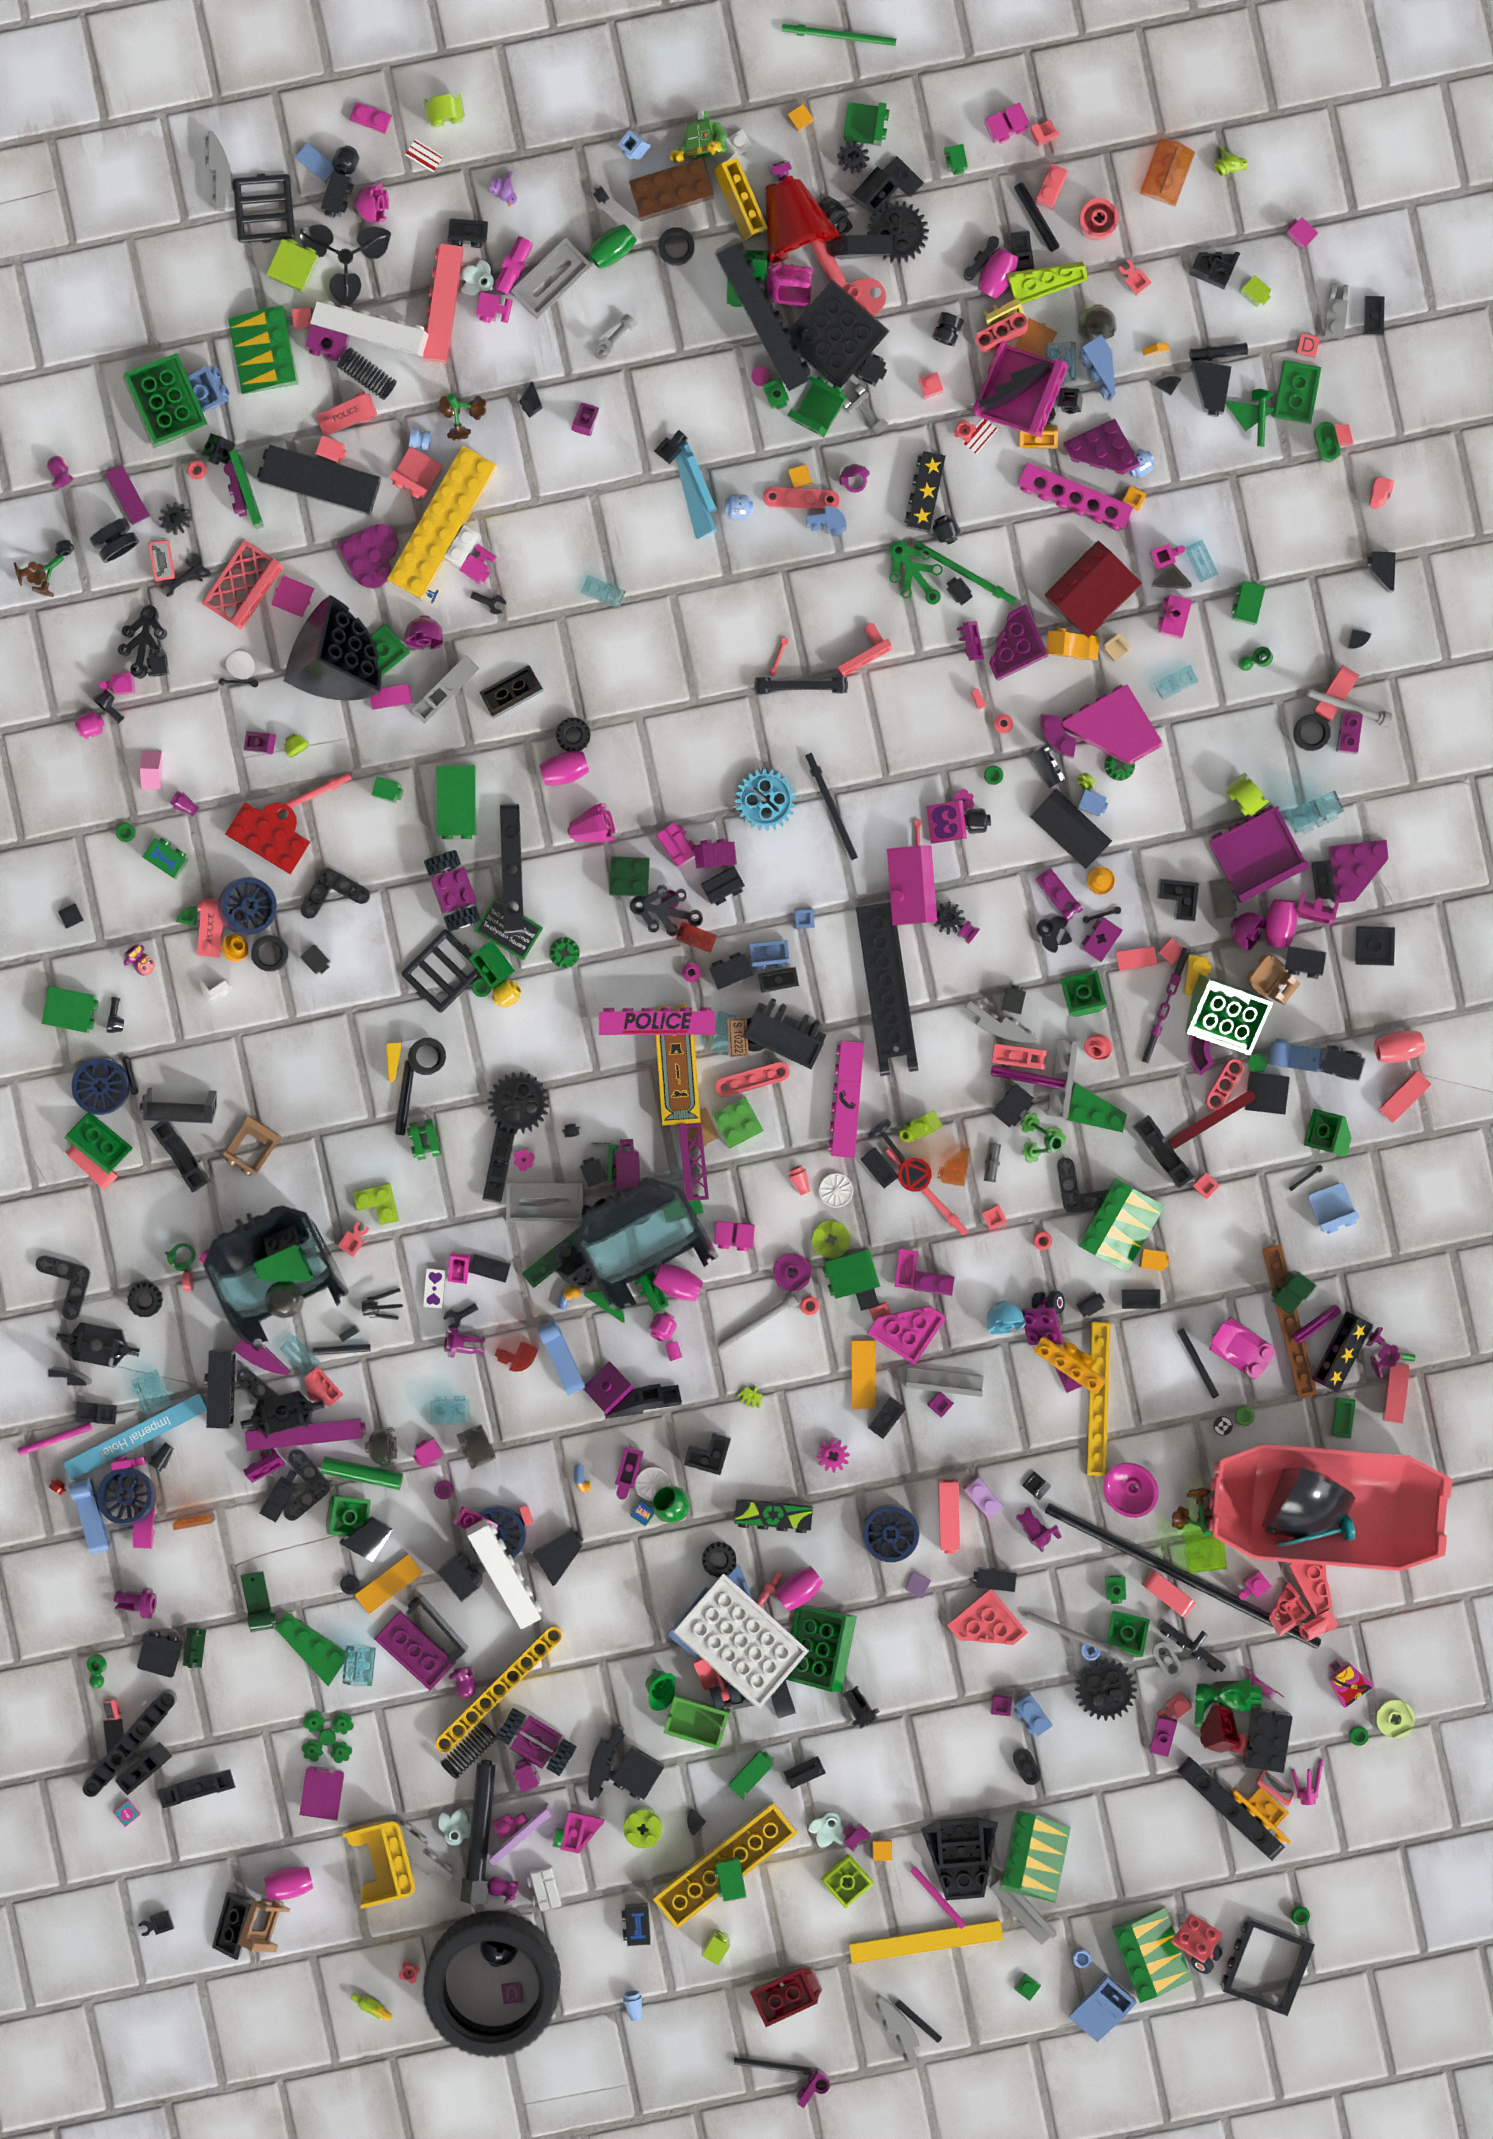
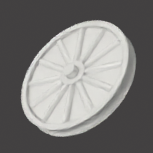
(836, 1190)
(650, 1481)

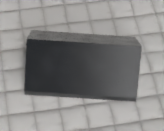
(511, 691)
(231, 1924)

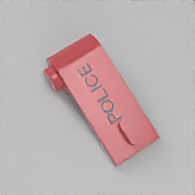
(346, 414)
(210, 928)

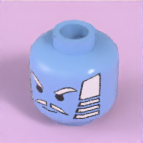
(1146, 463)
(738, 506)

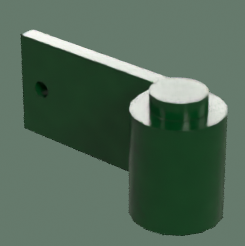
(257, 1601)

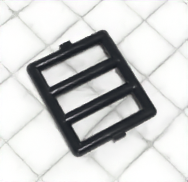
(288, 215)
(419, 961)

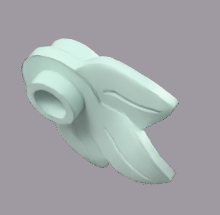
(474, 277)
(456, 1823)
(827, 1832)

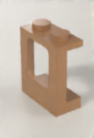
(260, 1132)
(260, 1939)

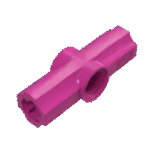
(513, 266)

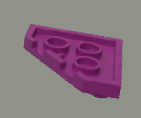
(1103, 448)
(1017, 644)
(1356, 866)

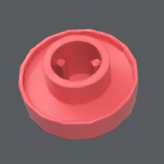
(1098, 1046)

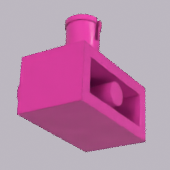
(1175, 616)

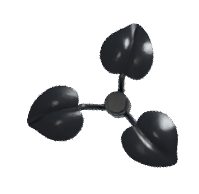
(346, 286)

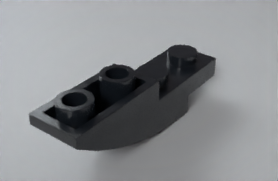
(646, 1398)
(599, 1768)

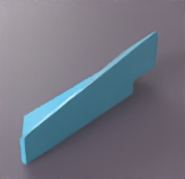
(696, 493)

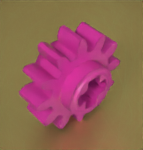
(834, 1448)

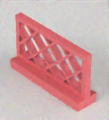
(258, 589)

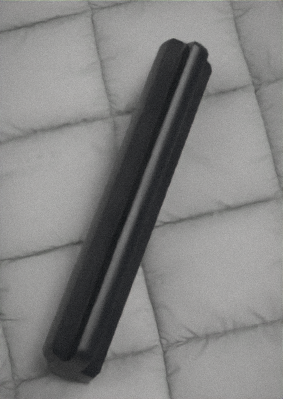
(1037, 217)
(404, 1100)

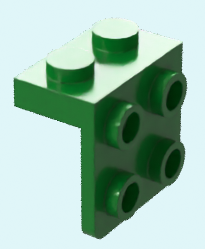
(866, 123)

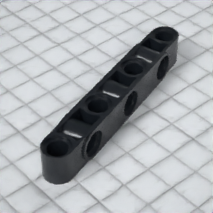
(511, 882)
(129, 1743)
(1221, 1799)

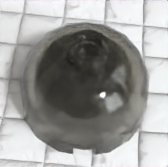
(1096, 322)
(284, 1299)
(382, 1446)

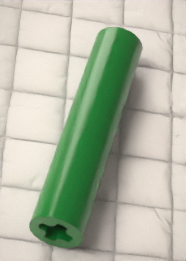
(362, 1473)

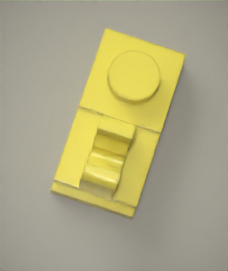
(1005, 311)

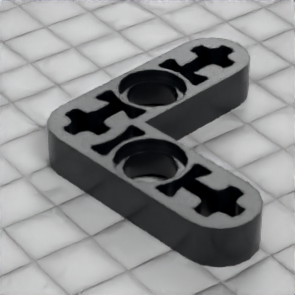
(334, 884)
(1079, 1198)
(72, 1275)
(312, 1483)

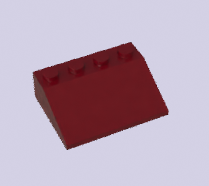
(1092, 589)

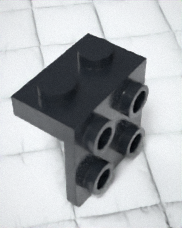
(159, 1653)

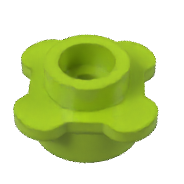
(1085, 781)

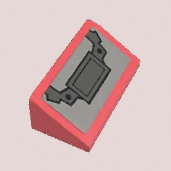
(161, 561)
(1275, 1787)

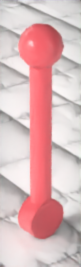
(784, 642)
(917, 823)

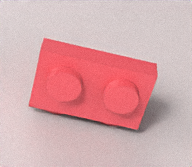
(416, 473)

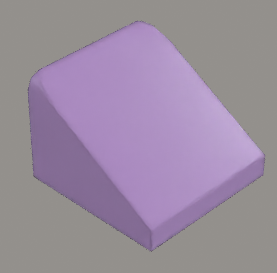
(918, 1585)

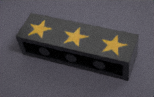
(926, 491)
(1342, 1351)

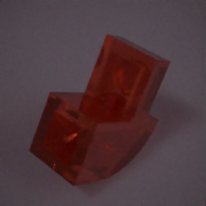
(696, 937)
(522, 1360)

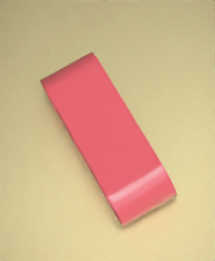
(1006, 324)
(1339, 689)
(1232, 1079)
(1404, 1096)
(91, 1168)
(1168, 1593)

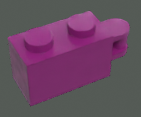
(626, 1166)
(628, 1470)

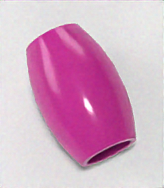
(994, 275)
(564, 768)
(1281, 923)
(678, 1282)
(799, 1588)
(288, 1883)

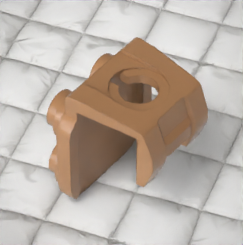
(1269, 977)

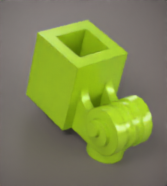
(920, 1127)

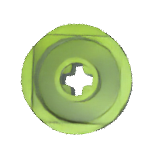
(444, 109)
(1247, 794)
(635, 1819)

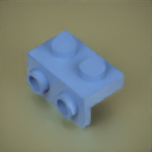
(769, 953)

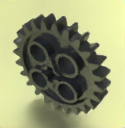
(913, 240)
(526, 1119)
(1109, 1707)

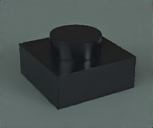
(71, 915)

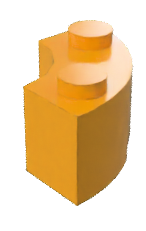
(1068, 644)

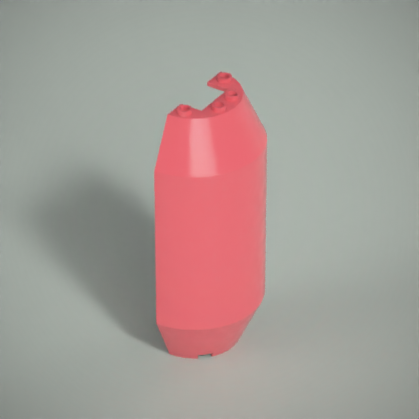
(1394, 1514)

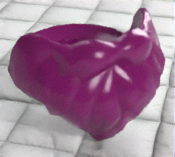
(852, 471)

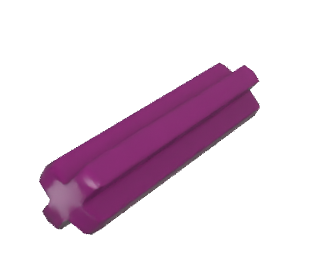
(1316, 1324)

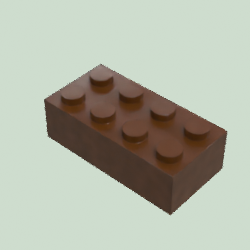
(671, 189)

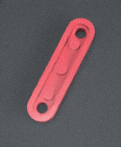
(800, 498)
(752, 1079)

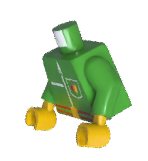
(701, 140)

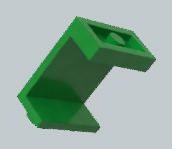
(819, 407)

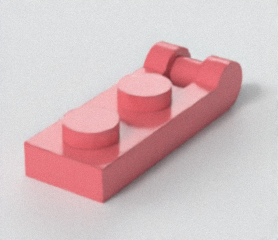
(1018, 1056)

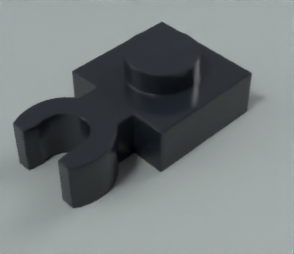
(159, 1923)

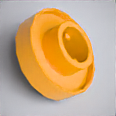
(1100, 880)
(234, 948)

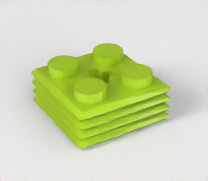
(847, 1893)

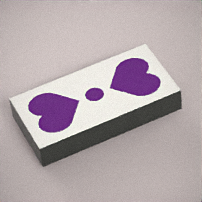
(434, 1288)

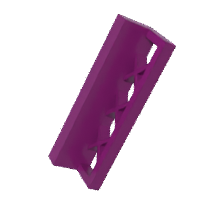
(686, 1161)

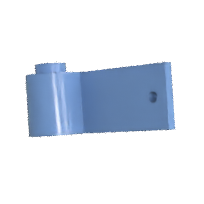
(1294, 1056)

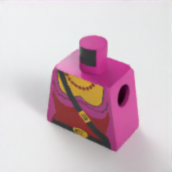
(1348, 1682)

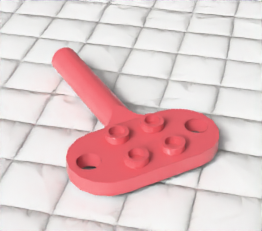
(859, 289)

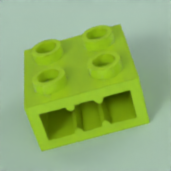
(293, 265)

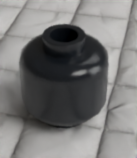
(345, 160)
(946, 529)
(977, 821)

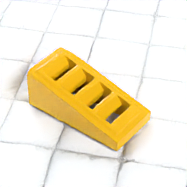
(393, 1053)

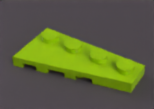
(1039, 282)

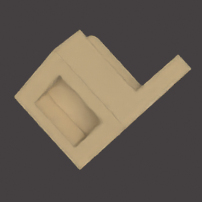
(1116, 647)

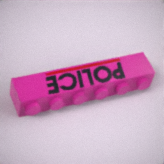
(657, 1022)

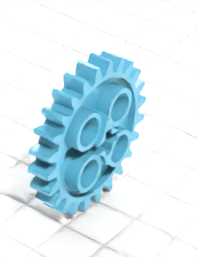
(778, 786)

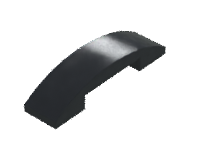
(196, 1788)

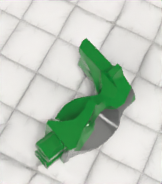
(1231, 1694)

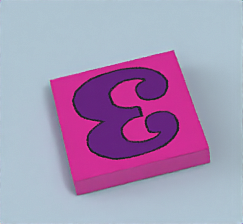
(946, 822)

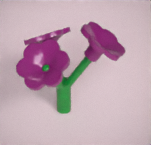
(1389, 1354)

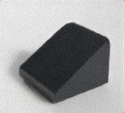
(1036, 1485)

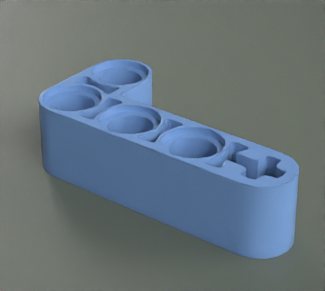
(561, 1357)
(90, 1515)

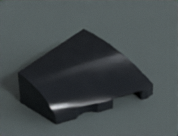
(1214, 267)
(1047, 766)
(368, 1538)

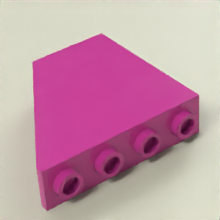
(1115, 726)

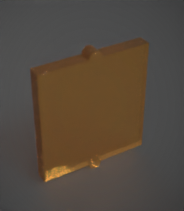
(1036, 338)
(708, 1130)

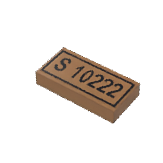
(737, 1043)

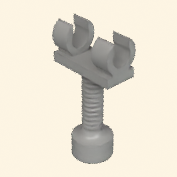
(606, 345)
(878, 424)

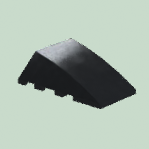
(961, 1854)

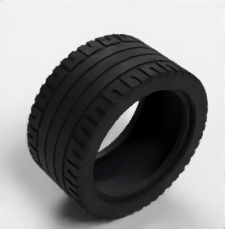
(483, 2039)

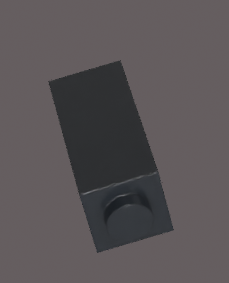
(1212, 386)
(559, 1554)

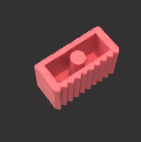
(1051, 186)

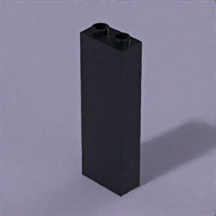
(319, 479)

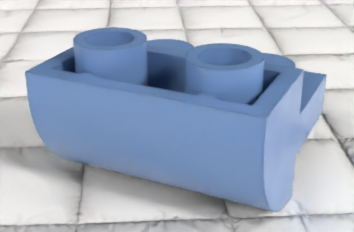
(832, 519)

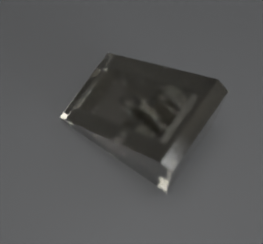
(1172, 578)

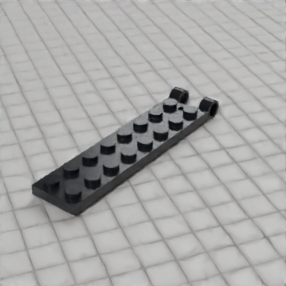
(886, 985)

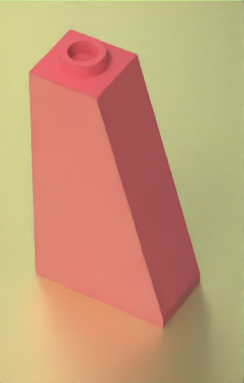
(949, 1515)

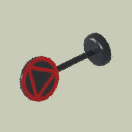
(913, 1173)

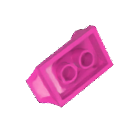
(1242, 1348)

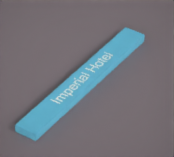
(135, 1436)

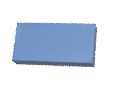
(315, 162)

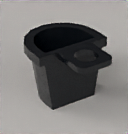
(574, 1267)

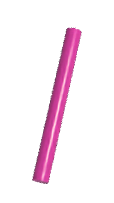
(54, 1439)
(938, 1897)

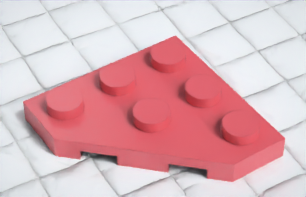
(987, 1622)

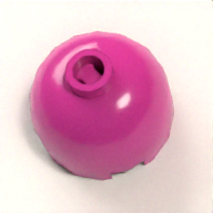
(372, 203)

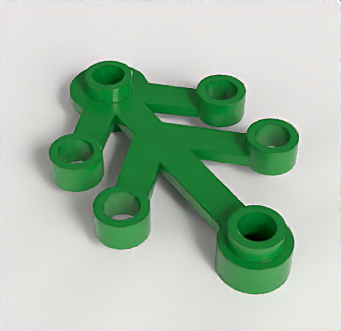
(913, 569)

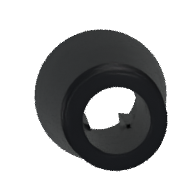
(161, 1457)

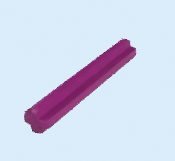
(1028, 1077)

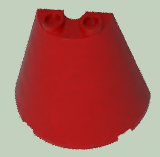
(793, 219)

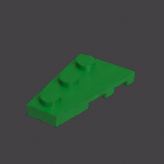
(1094, 1111)

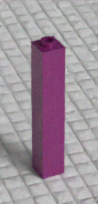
(315, 1433)

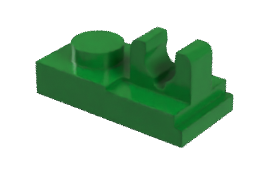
(655, 1296)

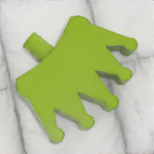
(751, 1395)

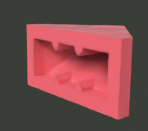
(321, 1388)

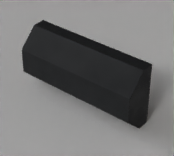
(1071, 828)

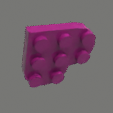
(370, 553)

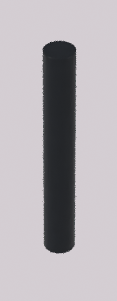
(342, 1349)
(918, 2021)

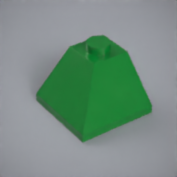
(1328, 1133)

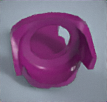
(1037, 1533)

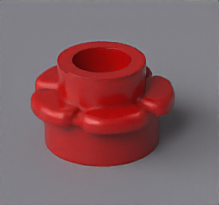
(57, 1486)

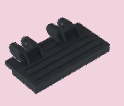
(786, 1036)

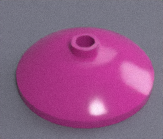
(1127, 1498)

